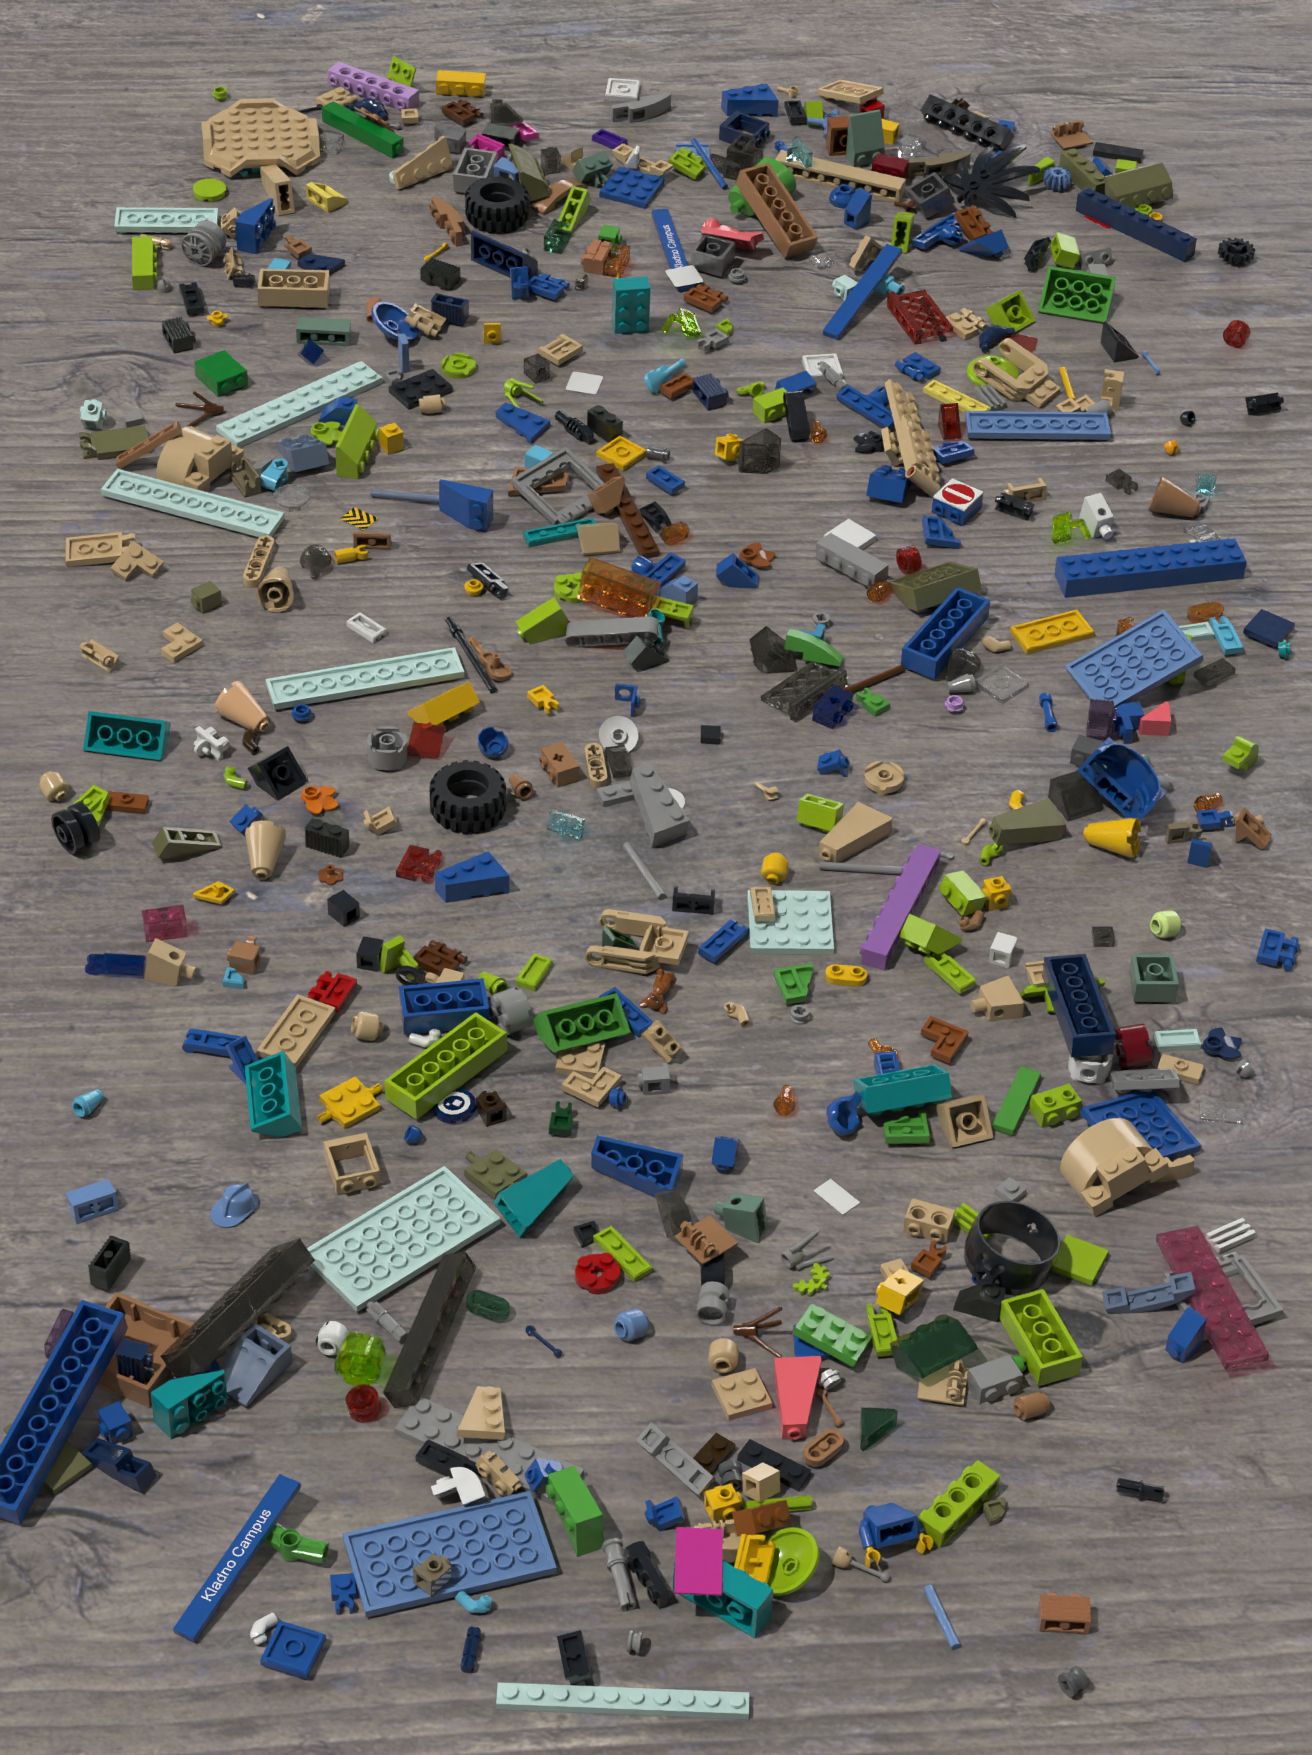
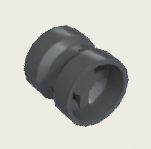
(731, 1472)

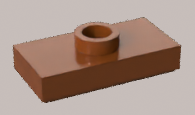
(676, 386)
(127, 802)

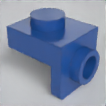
(833, 761)
(245, 817)
(539, 1470)
(664, 1514)

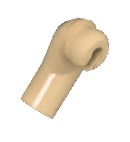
(994, 645)
(739, 1012)

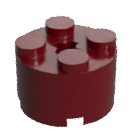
(1132, 1046)

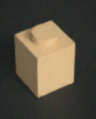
(761, 1482)

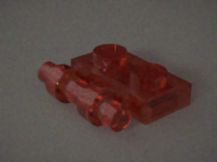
(413, 862)

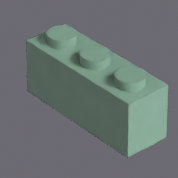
(323, 331)

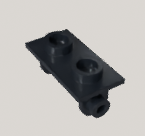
(1264, 403)
(1014, 506)

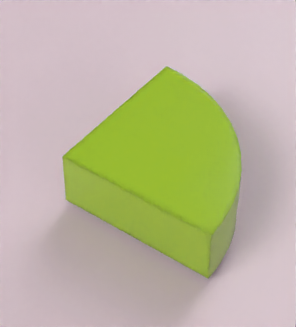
(725, 327)

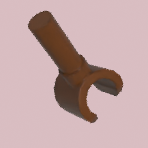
(908, 207)

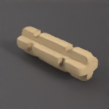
(165, 244)

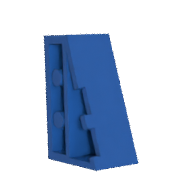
(750, 100)
(472, 878)

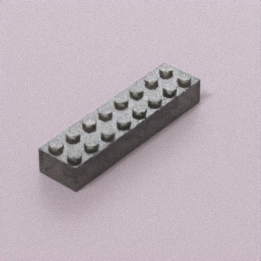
(238, 1309)

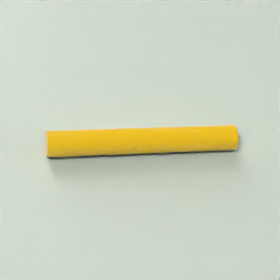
(1066, 382)

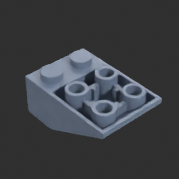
(303, 452)
(255, 1364)

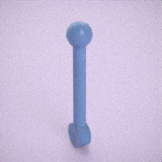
(1156, 370)

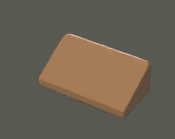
(372, 540)

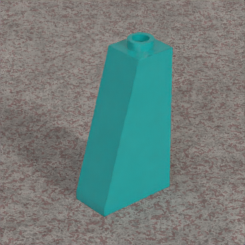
(531, 1197)

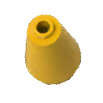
(1115, 835)

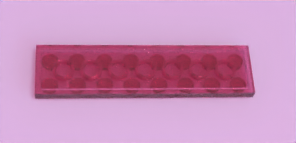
(1215, 1299)

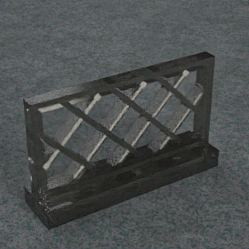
(802, 705)

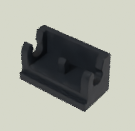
(693, 902)
(575, 1658)

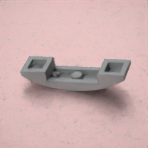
(675, 1459)

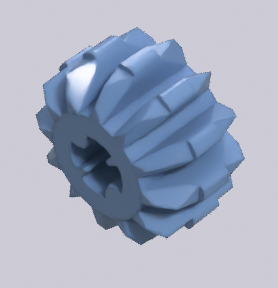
(1057, 179)

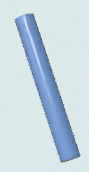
(942, 1617)

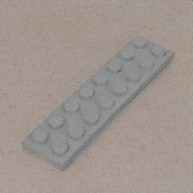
(441, 1424)

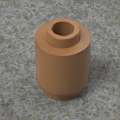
(1031, 1405)

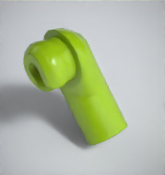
(232, 780)
(989, 851)

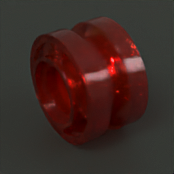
(1236, 333)
(908, 559)
(363, 1412)

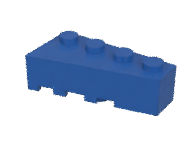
(637, 1165)

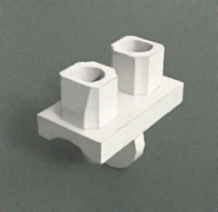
(208, 744)

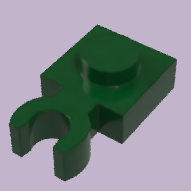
(561, 1120)

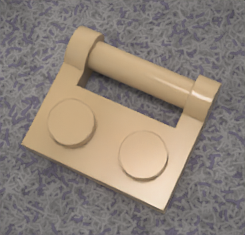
(560, 349)

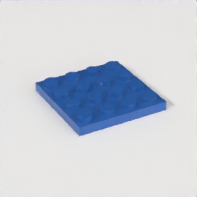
(1151, 1118)

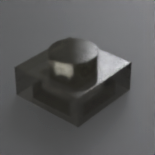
(1103, 937)

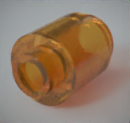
(675, 532)

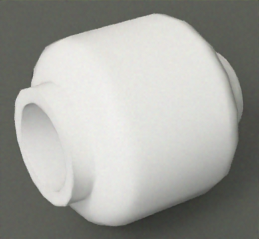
(330, 1337)

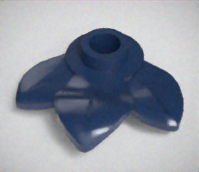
(1219, 1044)

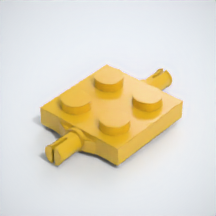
(349, 1102)

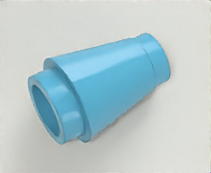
(86, 1103)

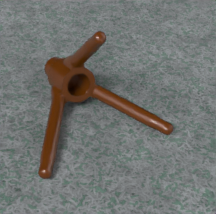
(209, 408)
(751, 1329)

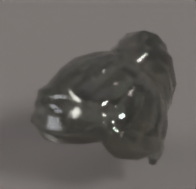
(315, 558)
(962, 663)

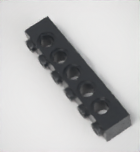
(934, 105)

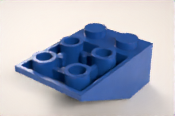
(255, 226)
(888, 484)

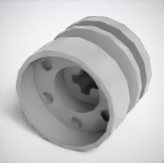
(203, 243)

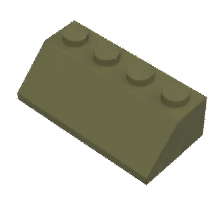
(529, 172)
(1083, 172)
(1140, 185)

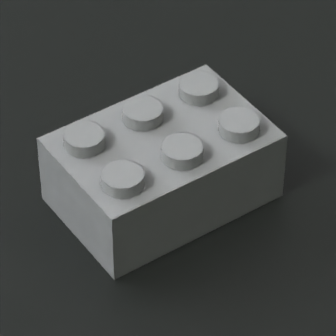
(473, 166)

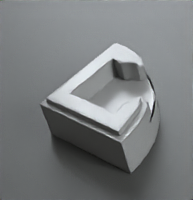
(392, 376)
(134, 418)

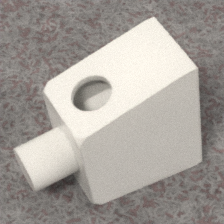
(1097, 516)

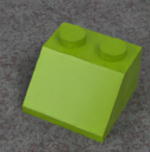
(1011, 312)
(927, 936)

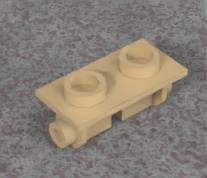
(233, 264)
(99, 655)
(490, 1466)

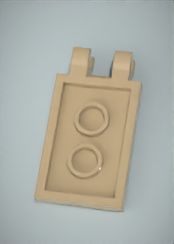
(96, 548)

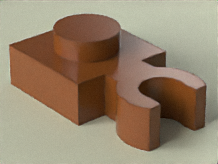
(929, 1261)

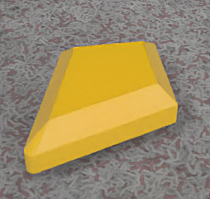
(215, 893)

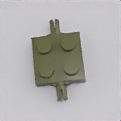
(493, 1172)

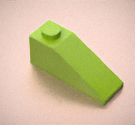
(575, 207)

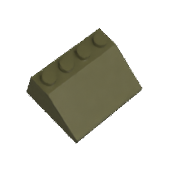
(934, 585)

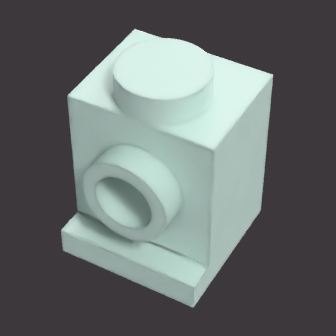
(843, 286)

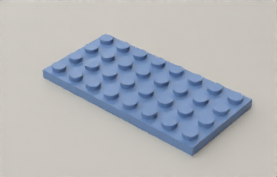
(484, 1541)

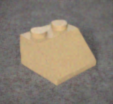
(965, 1120)

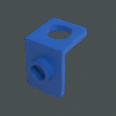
(633, 698)

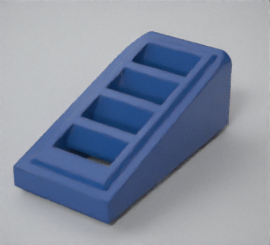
(886, 1060)

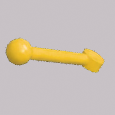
(444, 246)

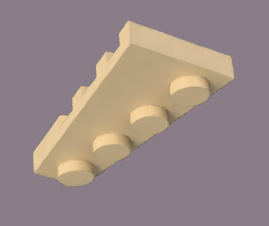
(424, 165)

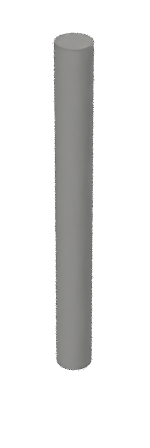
(860, 868)
(644, 870)

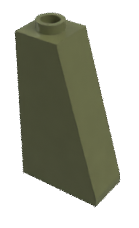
(1028, 824)

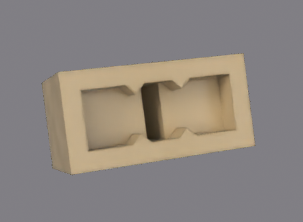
(929, 1221)

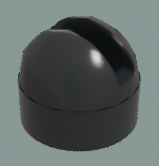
(1187, 418)

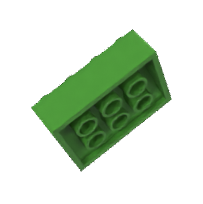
(1077, 294)

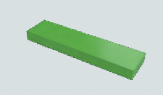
(1016, 1100)

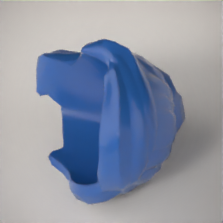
(843, 1114)

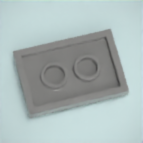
(1144, 1080)

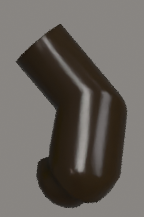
(247, 742)

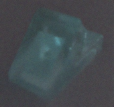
(799, 151)
(1205, 484)

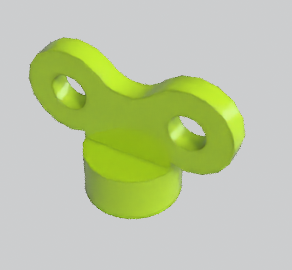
(755, 389)

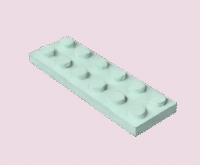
(161, 219)

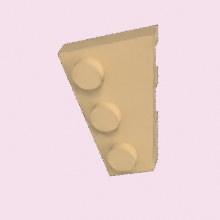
(484, 1415)

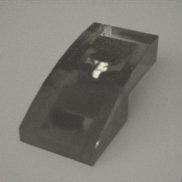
(726, 166)

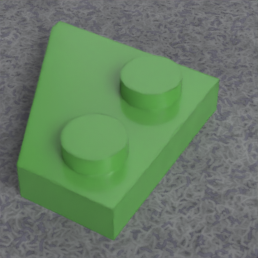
(794, 982)

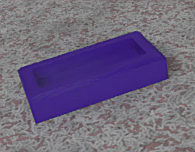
(608, 139)

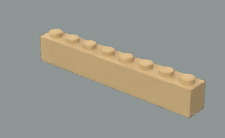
(835, 174)

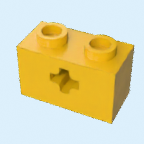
(899, 1291)

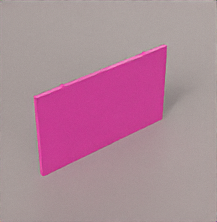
(698, 1561)

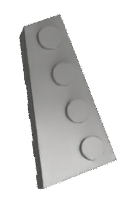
(658, 808)

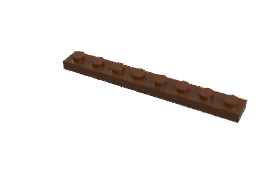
(630, 516)

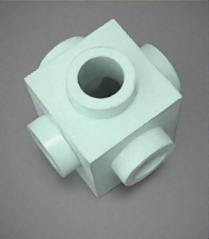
(93, 414)

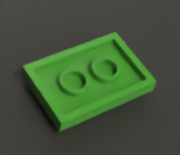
(832, 1335)

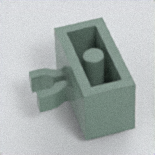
(593, 168)

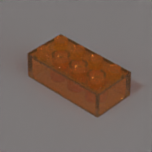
(617, 589)

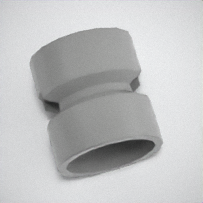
(712, 1303)

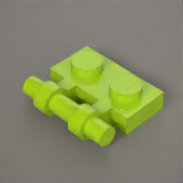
(687, 162)

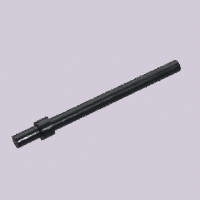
(456, 632)

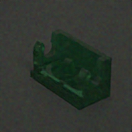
(556, 238)

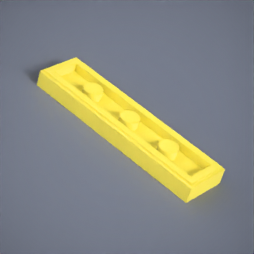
(948, 395)

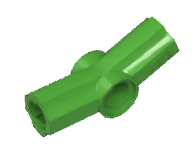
(295, 1546)

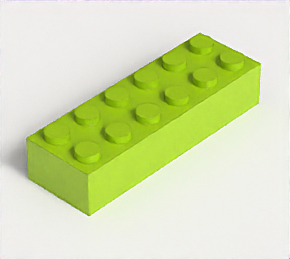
(445, 1065)

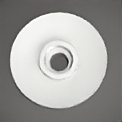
(618, 725)

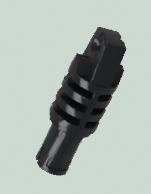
(575, 427)

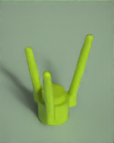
(513, 388)

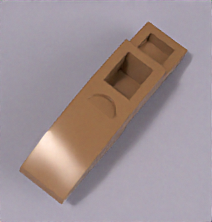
(448, 219)

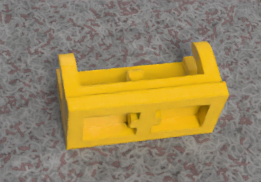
(755, 1556)

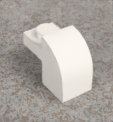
(467, 1483)

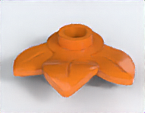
(319, 799)

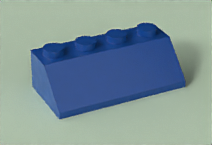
(441, 1004)

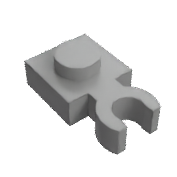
(713, 339)

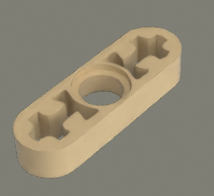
(593, 771)

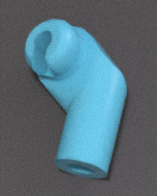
(474, 1606)

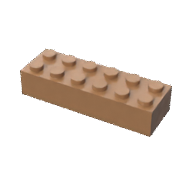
(776, 210)

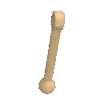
(965, 841)

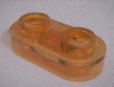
(1204, 611)

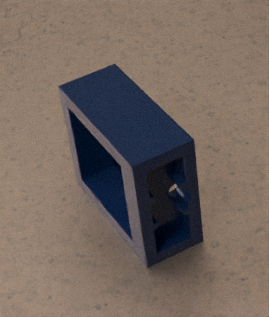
(729, 128)

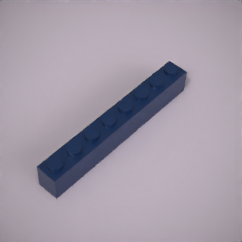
(1136, 224)

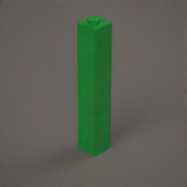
(362, 129)

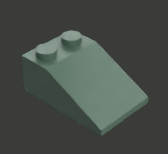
(864, 138)

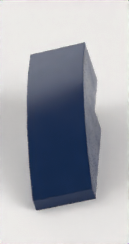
(120, 1464)

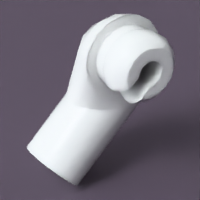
(425, 1041)

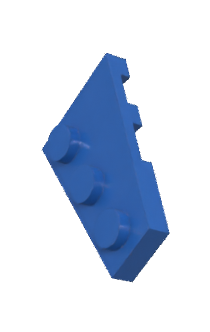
(522, 421)

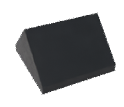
(1116, 344)

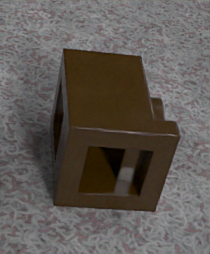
(489, 1103)

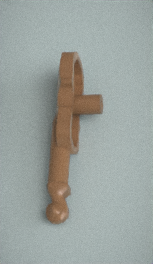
(491, 660)

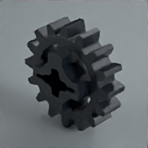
(1236, 251)

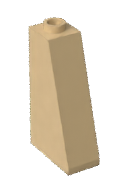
(279, 188)
(854, 833)

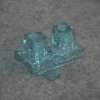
(566, 824)

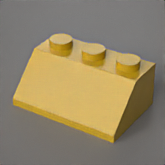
(446, 706)

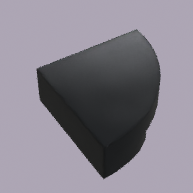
(585, 1232)

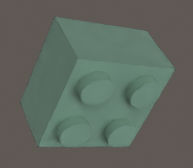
(1153, 978)

